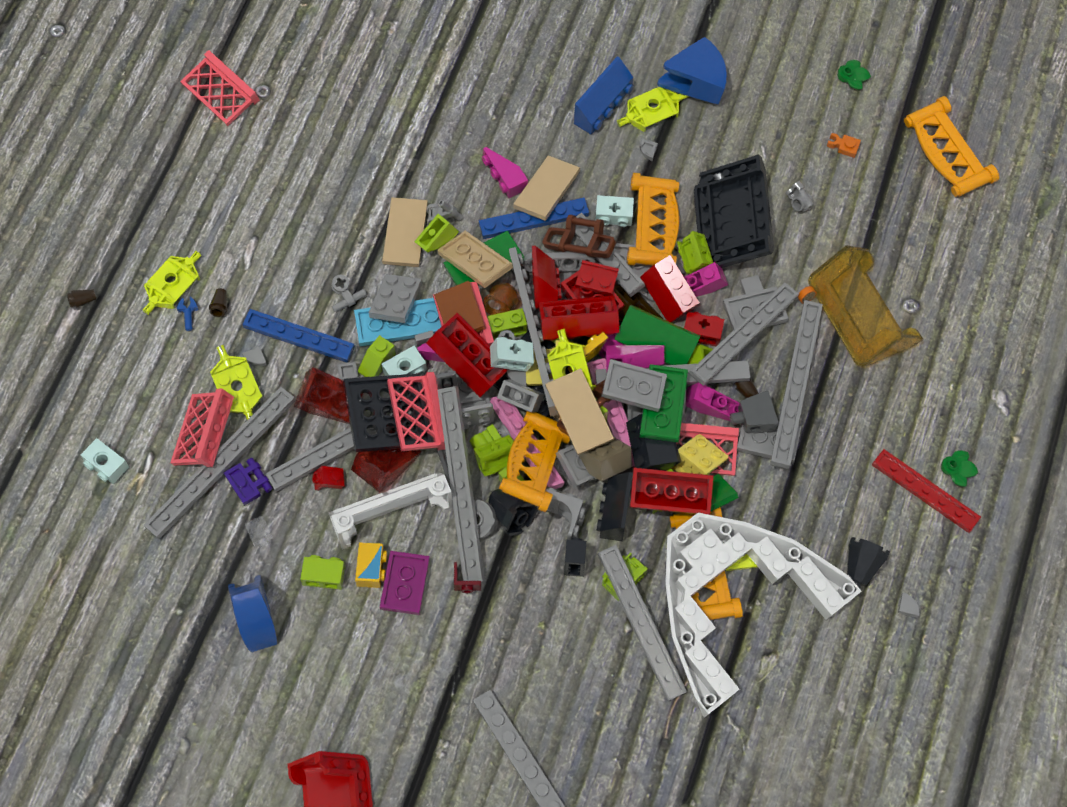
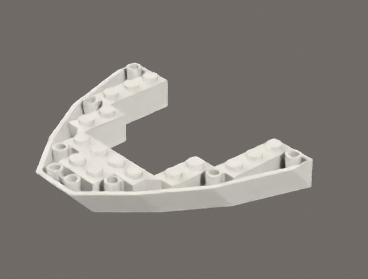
(704, 550)

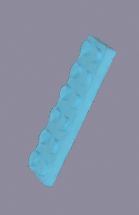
(421, 319)

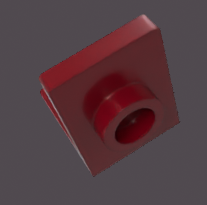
(465, 586)

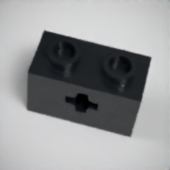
(575, 557)

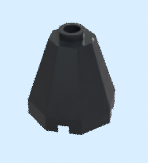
(512, 512)
(864, 560)

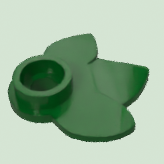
(853, 74)
(960, 469)

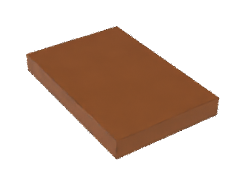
(460, 300)

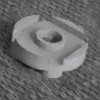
(487, 518)

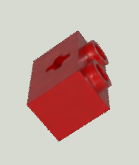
(713, 327)

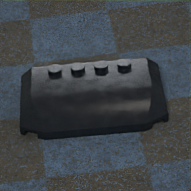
(735, 211)

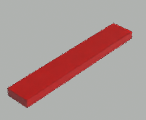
(926, 491)

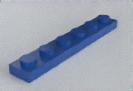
(522, 221)
(298, 335)

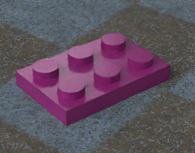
(404, 582)

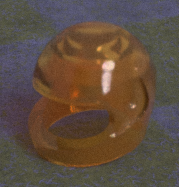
(503, 294)

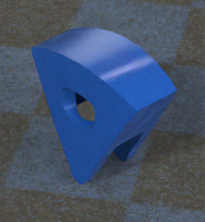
(700, 64)
(253, 615)

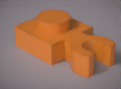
(847, 145)

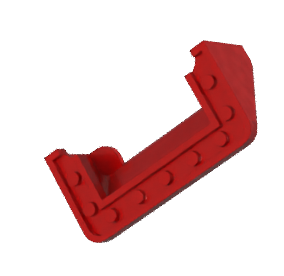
(332, 779)

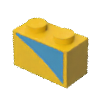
(370, 565)

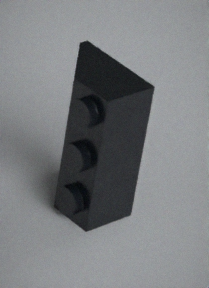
(651, 452)
(614, 507)

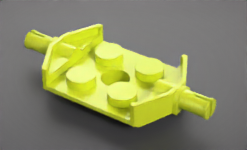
(642, 115)
(166, 294)
(568, 354)
(236, 369)

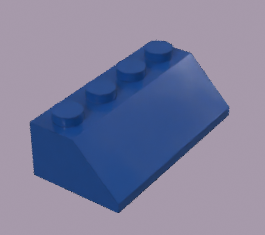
(603, 96)

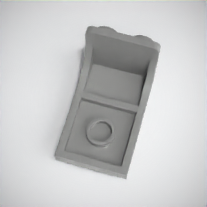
(474, 409)
(568, 507)

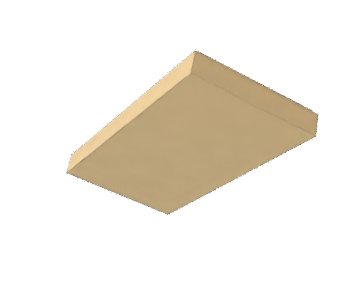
(546, 188)
(404, 226)
(475, 259)
(579, 412)

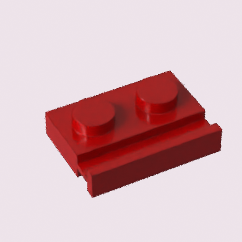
(597, 278)

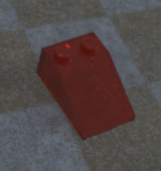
(323, 396)
(383, 466)

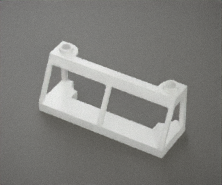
(432, 487)

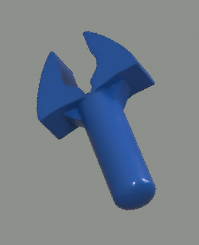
(187, 312)

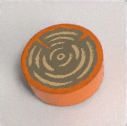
(807, 293)

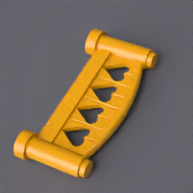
(936, 115)
(648, 188)
(534, 489)
(720, 603)

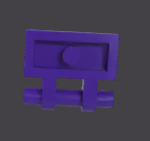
(242, 483)

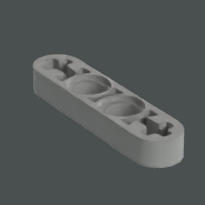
(559, 259)

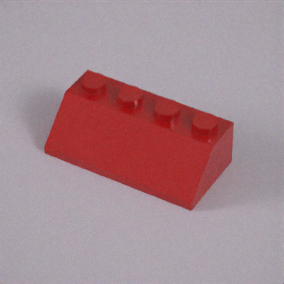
(579, 317)
(466, 354)
(671, 491)

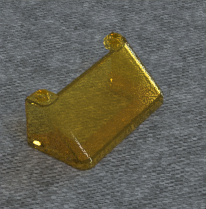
(858, 308)

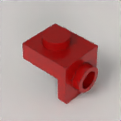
(328, 477)

